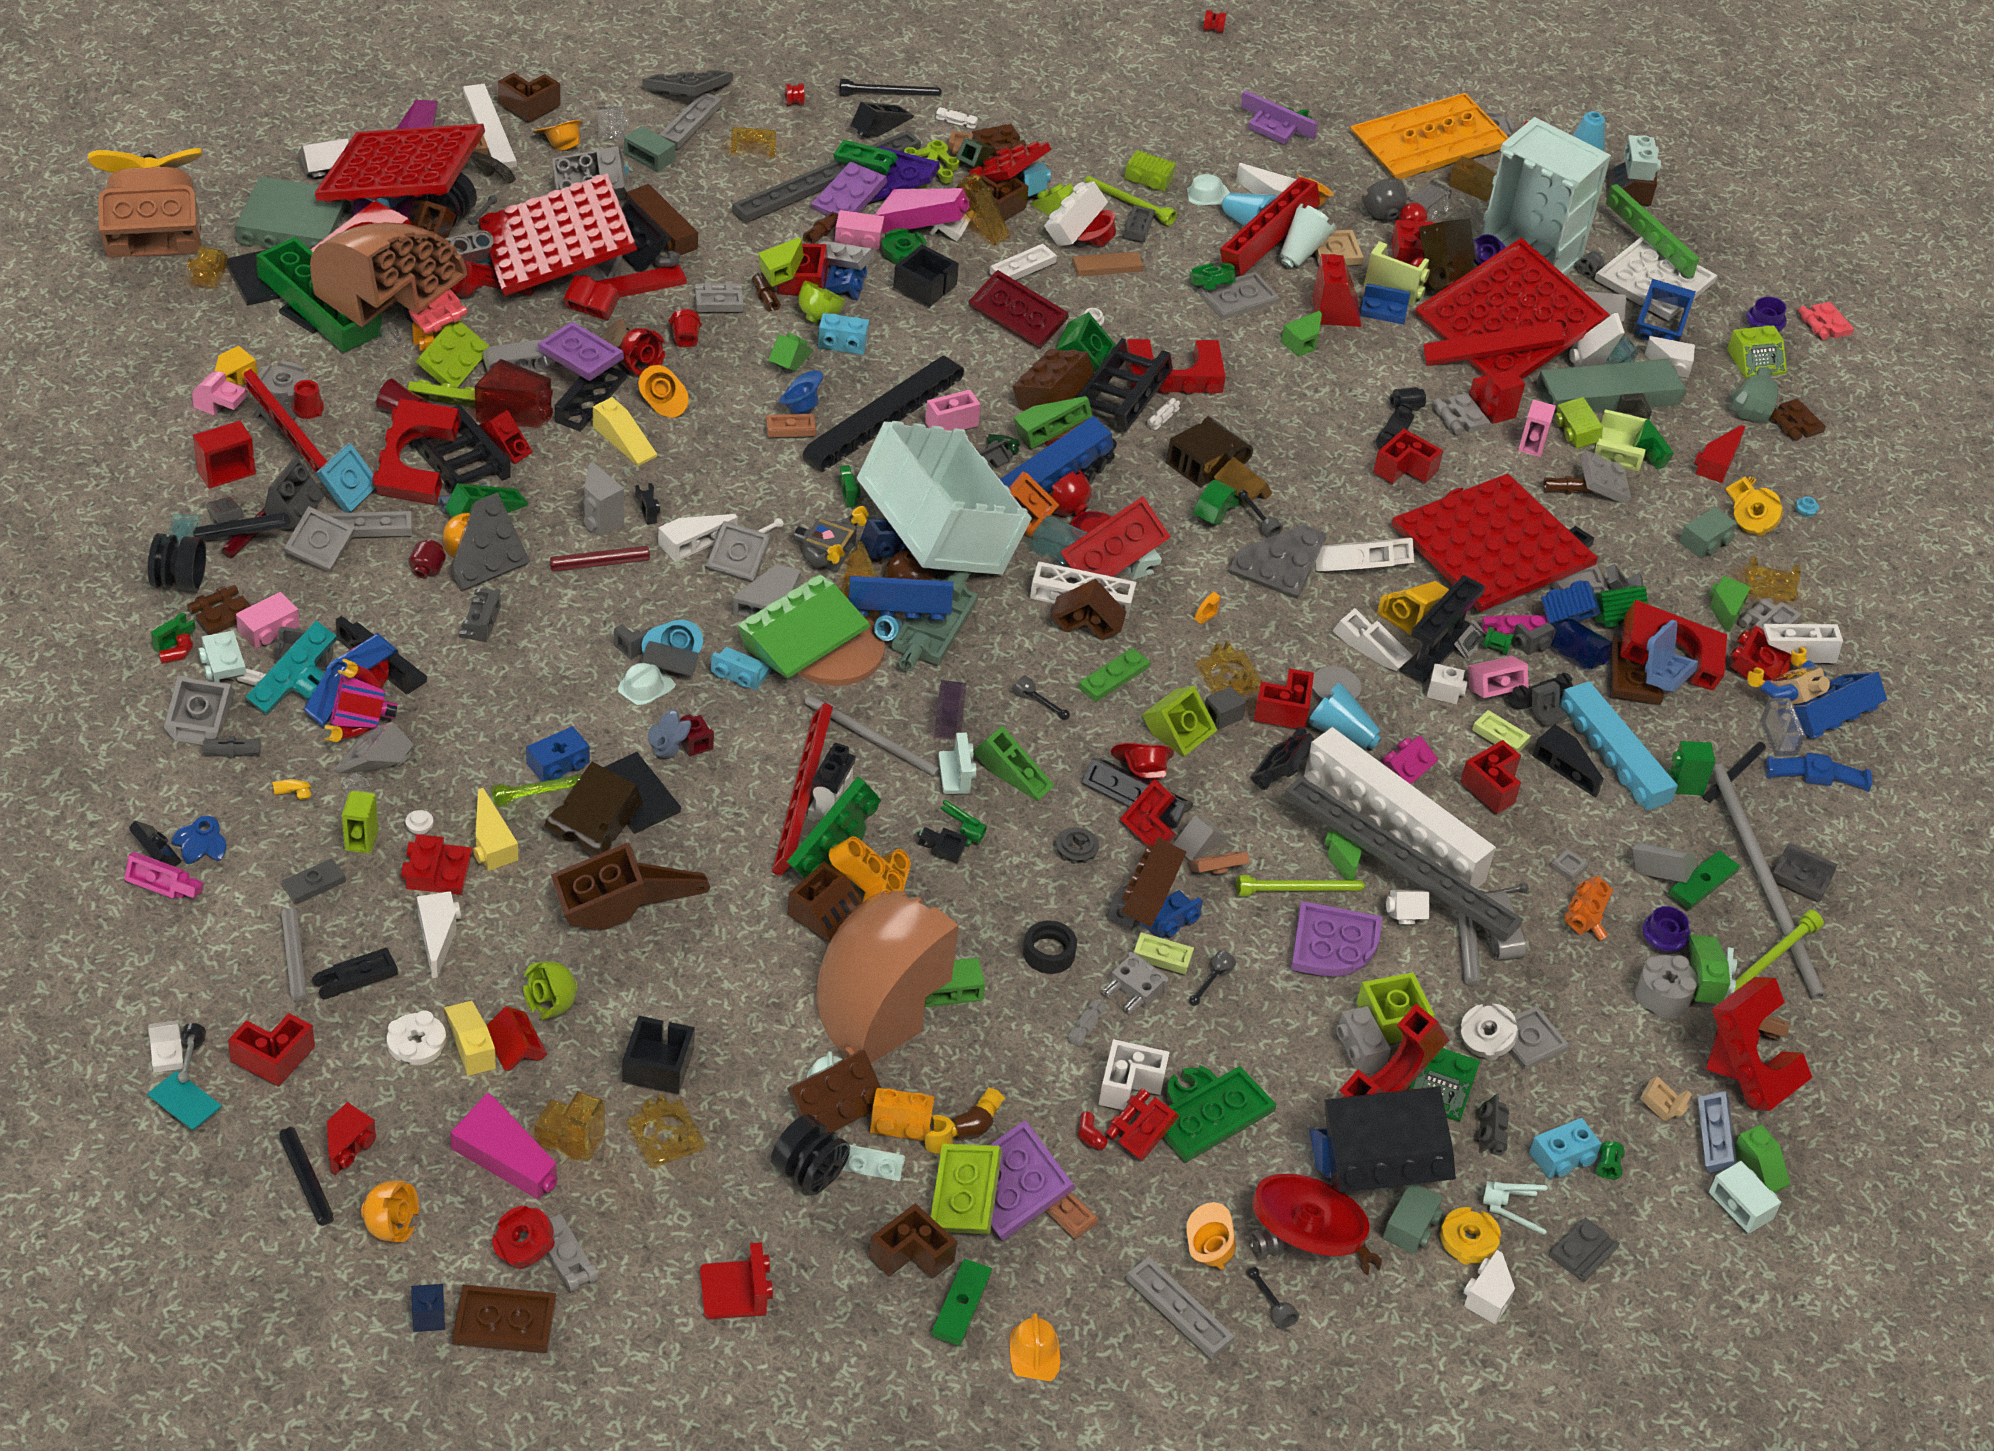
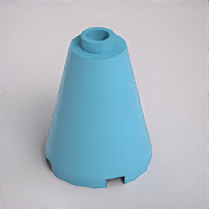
(1592, 130)
(1245, 206)
(1347, 717)

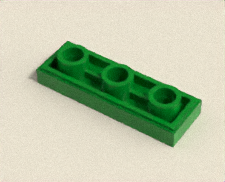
(1704, 880)
(966, 1289)

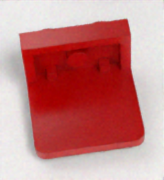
(737, 1286)

